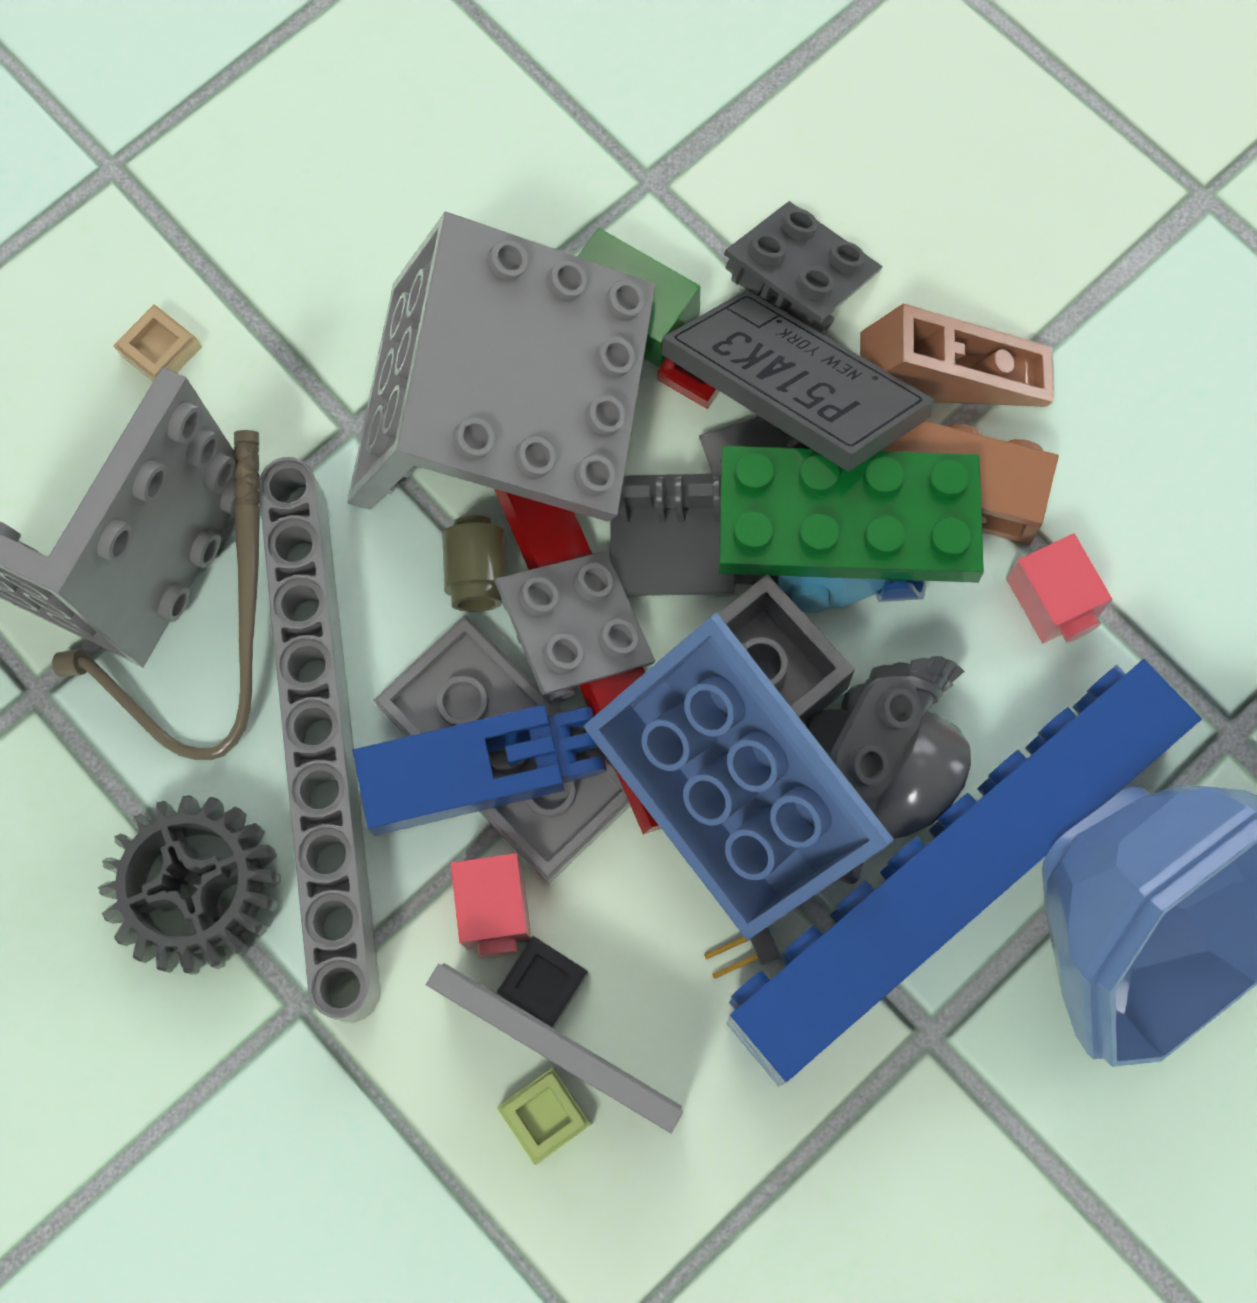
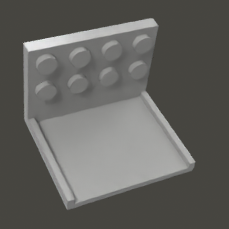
(506, 371)
(137, 532)

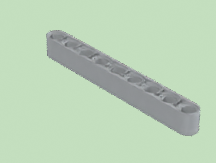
(331, 760)

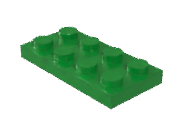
(882, 520)

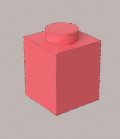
(1059, 590)
(491, 904)

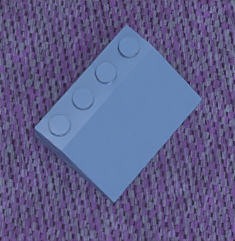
(736, 779)

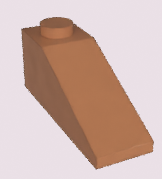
(959, 359)

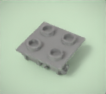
(574, 623)

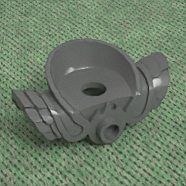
(895, 750)

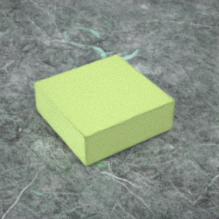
(544, 1116)

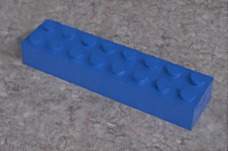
(968, 865)

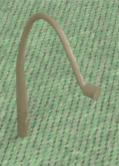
(247, 544)

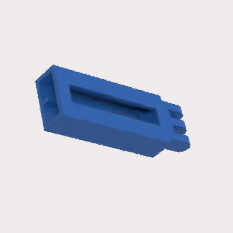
(451, 772)

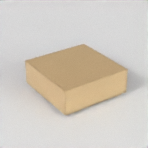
(157, 342)

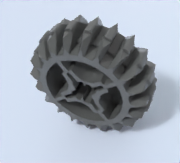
(168, 837)

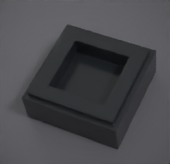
(543, 982)

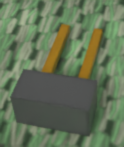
(763, 944)

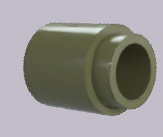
(472, 562)

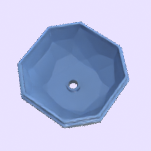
(1154, 917)

